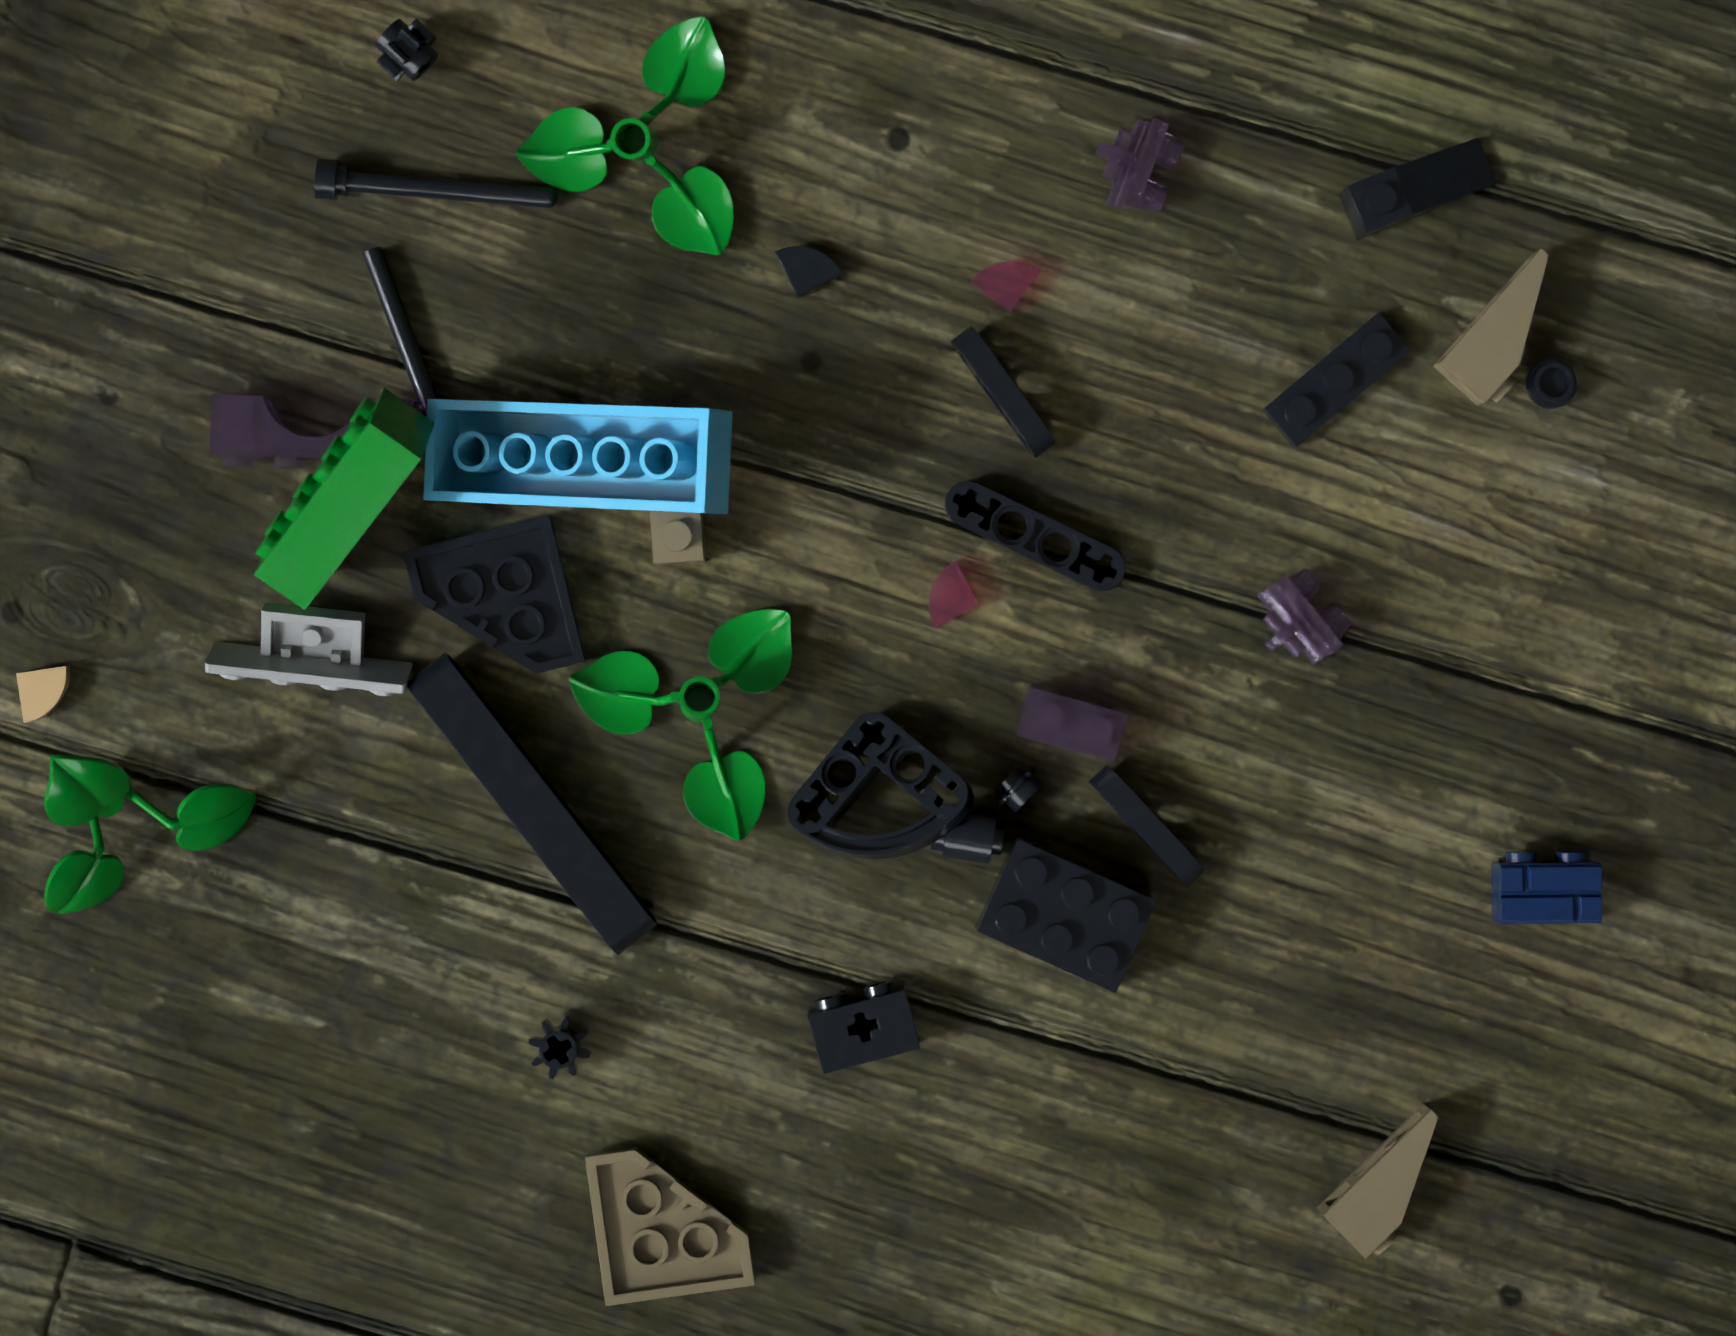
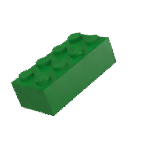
(342, 496)

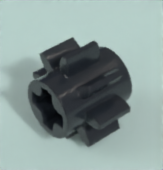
(406, 49)
(558, 1061)

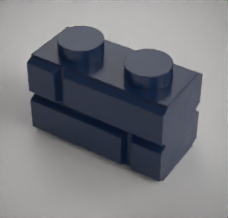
(1546, 890)

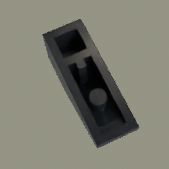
(1416, 188)

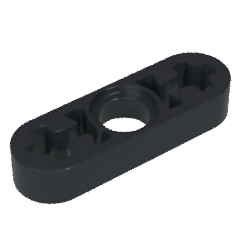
(1003, 392)
(1147, 825)

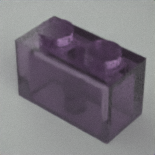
(1070, 724)

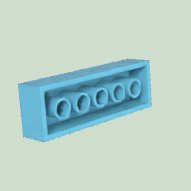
(579, 455)

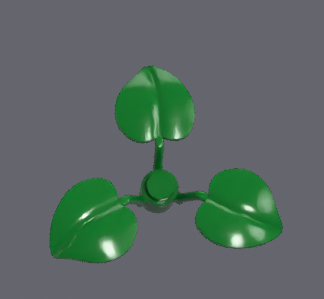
(570, 148)
(752, 652)
(92, 787)

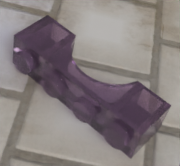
(250, 430)

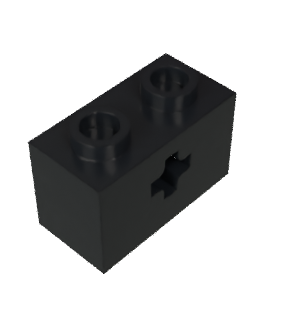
(843, 1048)

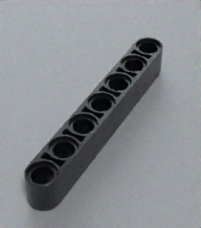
(531, 803)

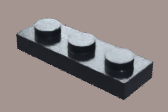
(1336, 380)

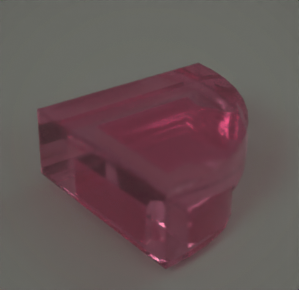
(1005, 282)
(950, 596)

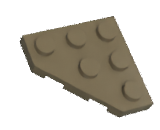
(659, 1233)

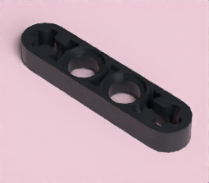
(1037, 529)

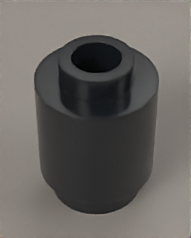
(973, 838)

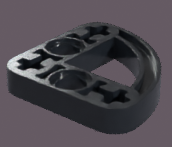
(888, 759)

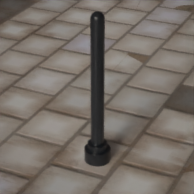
(336, 180)

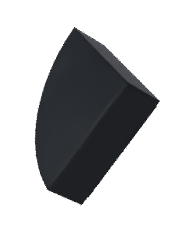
(807, 268)

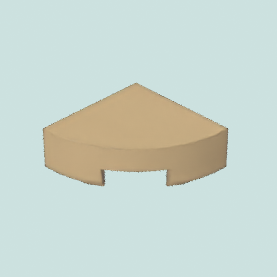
(41, 691)

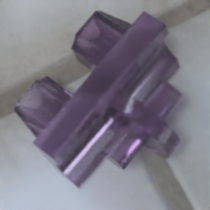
(1133, 161)
(1297, 622)

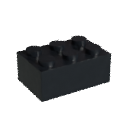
(1065, 914)

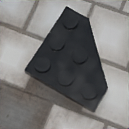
(504, 591)

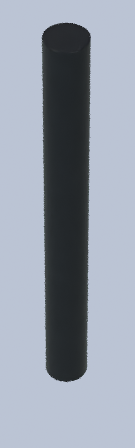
(400, 326)

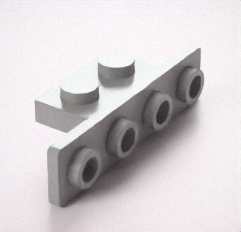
(310, 648)

